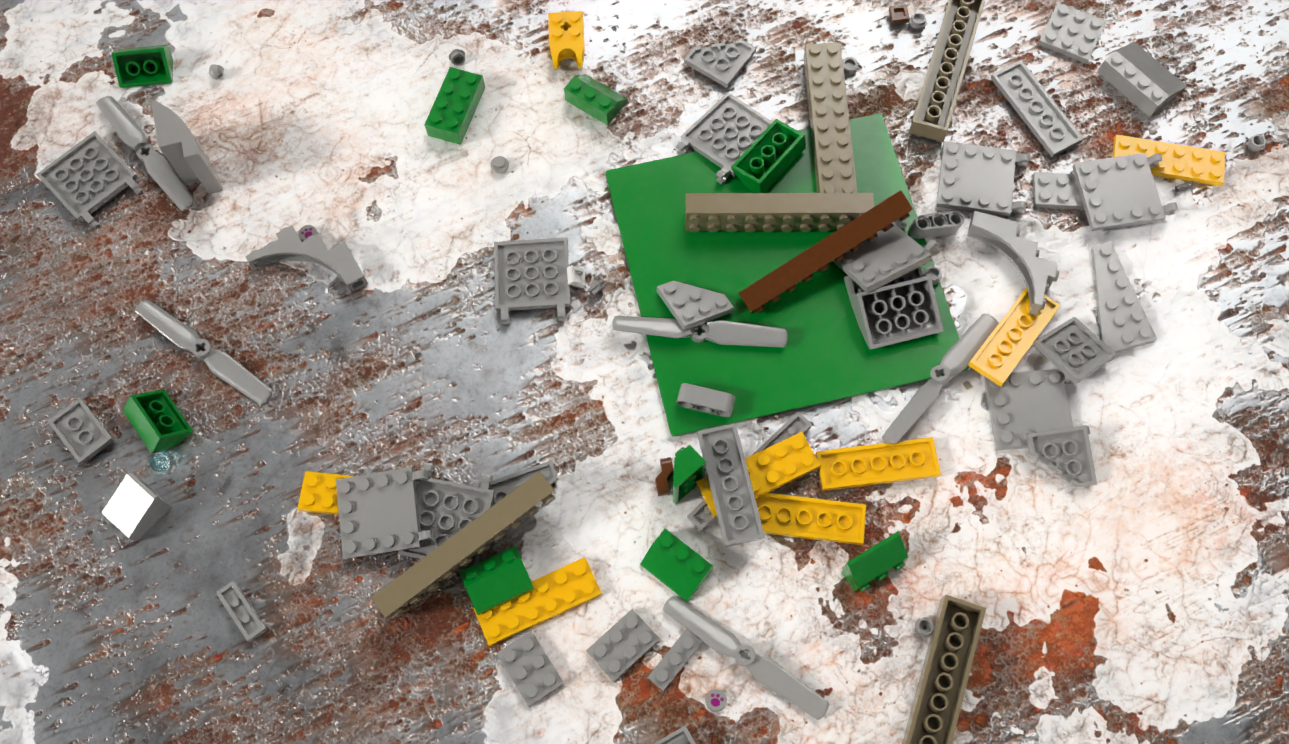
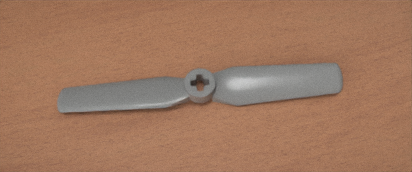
(155, 163)
(718, 332)
(218, 361)
(951, 365)
(762, 668)

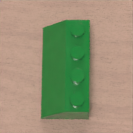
(769, 156)

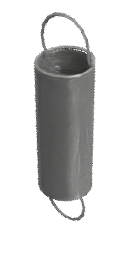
(1181, 187)

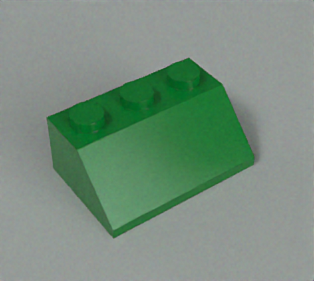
(143, 65)
(594, 98)
(157, 420)
(688, 469)
(875, 563)
(676, 565)
(496, 580)

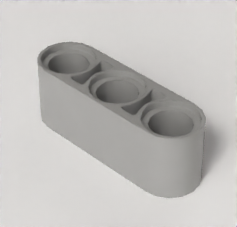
(936, 224)
(706, 400)

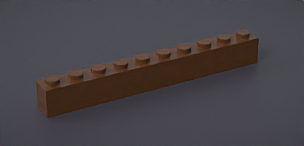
(825, 251)

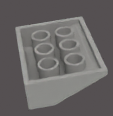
(1141, 78)

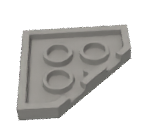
(721, 60)
(693, 304)
(1065, 453)

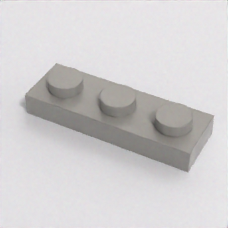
(241, 611)
(674, 660)

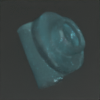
(160, 461)

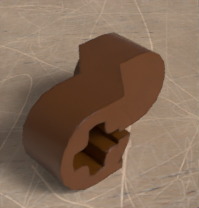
(662, 479)

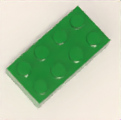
(455, 105)

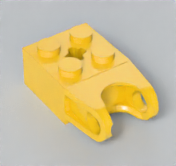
(566, 37)

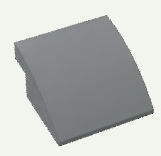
(183, 150)
(896, 310)

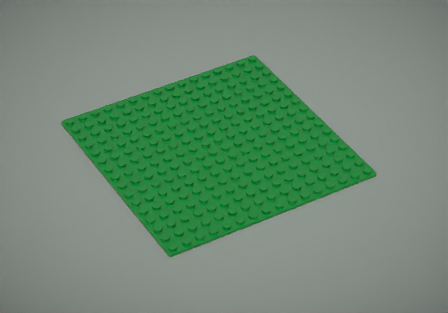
(824, 347)

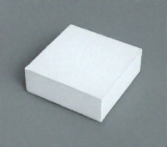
(576, 277)

